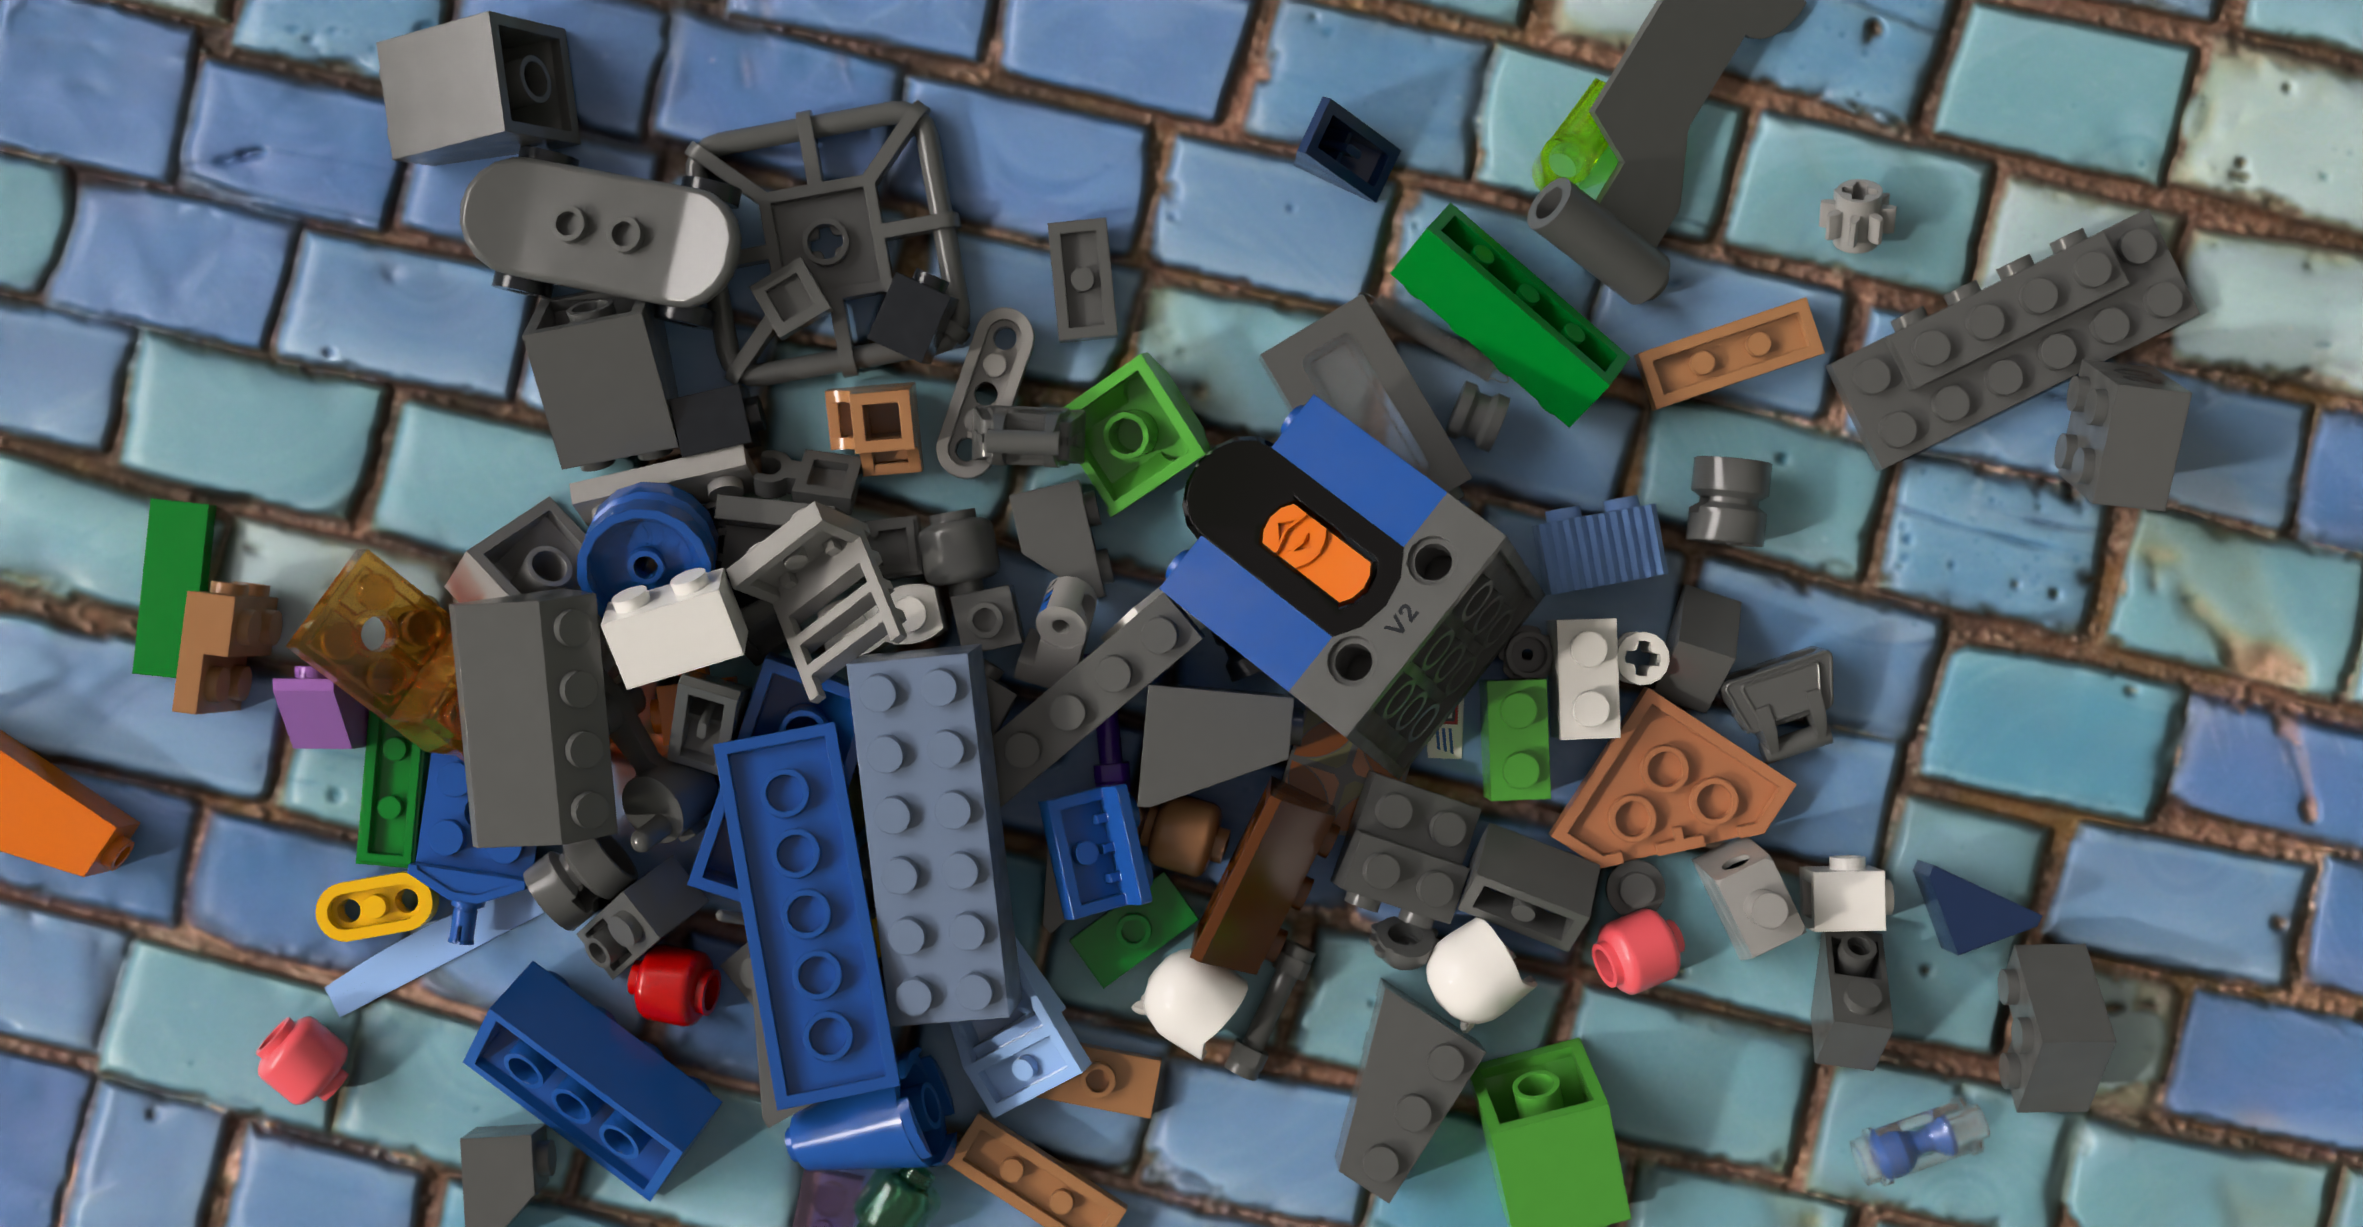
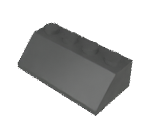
(533, 719)

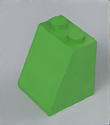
(1550, 1138)

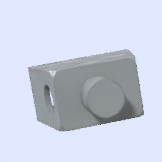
(1749, 897)

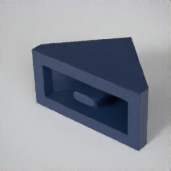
(1346, 152)
(1966, 913)

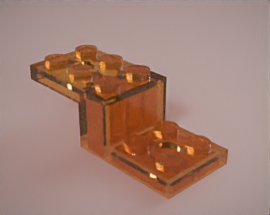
(413, 671)

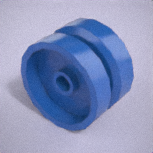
(644, 539)

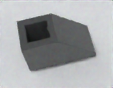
(1058, 534)
(641, 917)
(1851, 1000)

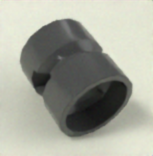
(1729, 501)
(576, 879)

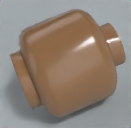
(1185, 835)

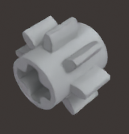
(1857, 216)

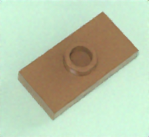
(1113, 1082)

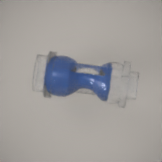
(1896, 1151)

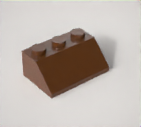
(1265, 879)

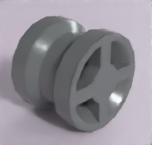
(1477, 416)

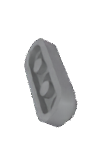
(983, 366)

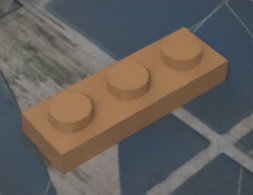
(1729, 354)
(1032, 1178)

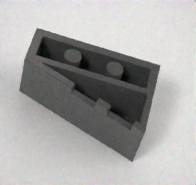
(1402, 1090)

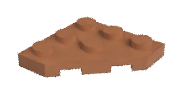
(1668, 789)

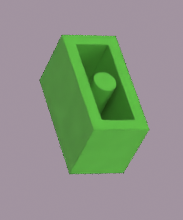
(1515, 739)

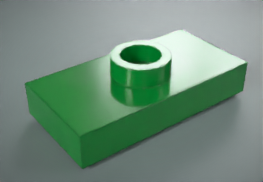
(1133, 932)

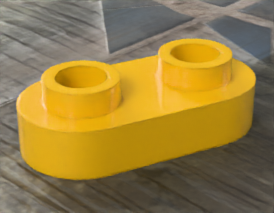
(379, 904)

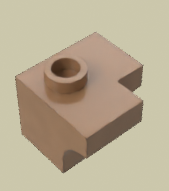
(878, 425)

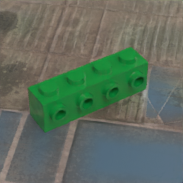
(1510, 315)

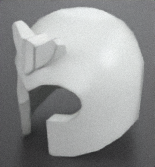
(1475, 975)
(1190, 1000)

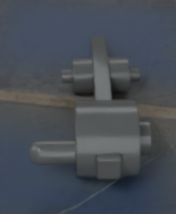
(664, 796)

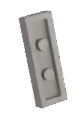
(702, 475)

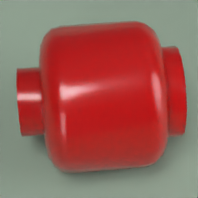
(674, 985)

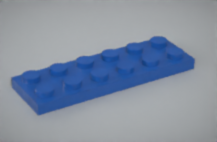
(806, 916)

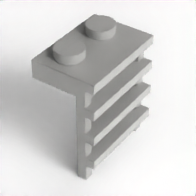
(807, 568)

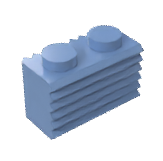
(1599, 547)

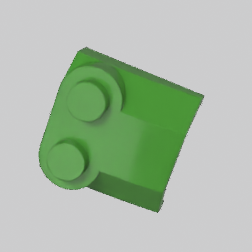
(1137, 432)

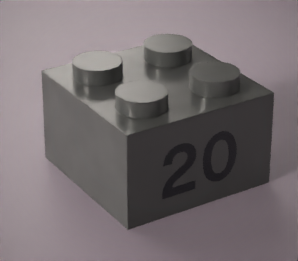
(2122, 434)

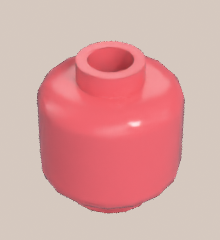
(1638, 951)
(303, 1060)

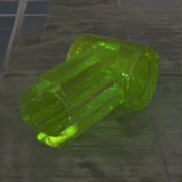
(1576, 138)

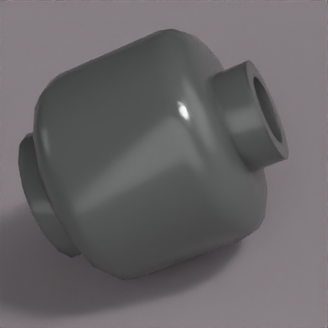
(959, 551)

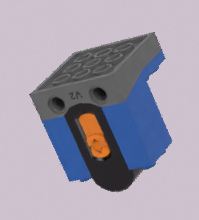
(1348, 579)

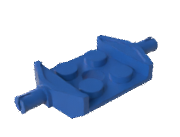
(447, 855)

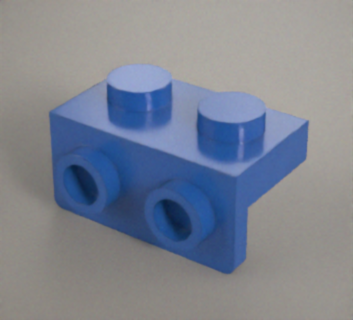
(1096, 850)

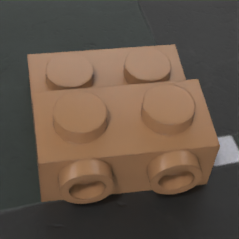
(215, 641)

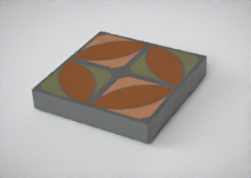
(1330, 768)

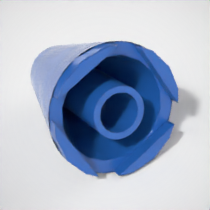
(879, 1127)

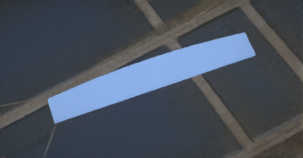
(426, 951)

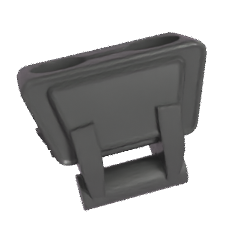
(1028, 435)
(1782, 692)

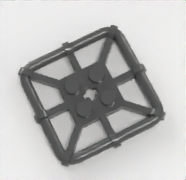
(850, 210)

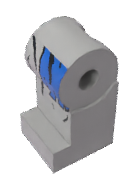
(1060, 633)

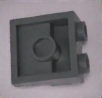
(1406, 851)

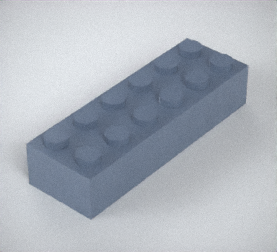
(935, 835)

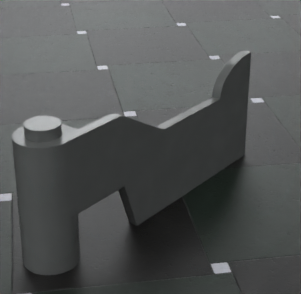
(1646, 123)

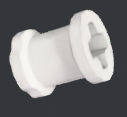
(1649, 644)

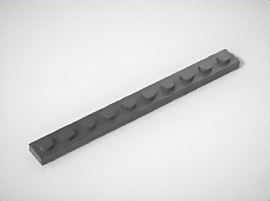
(1063, 715)

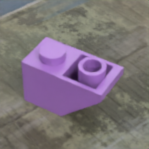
(319, 712)

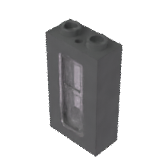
(1362, 376)

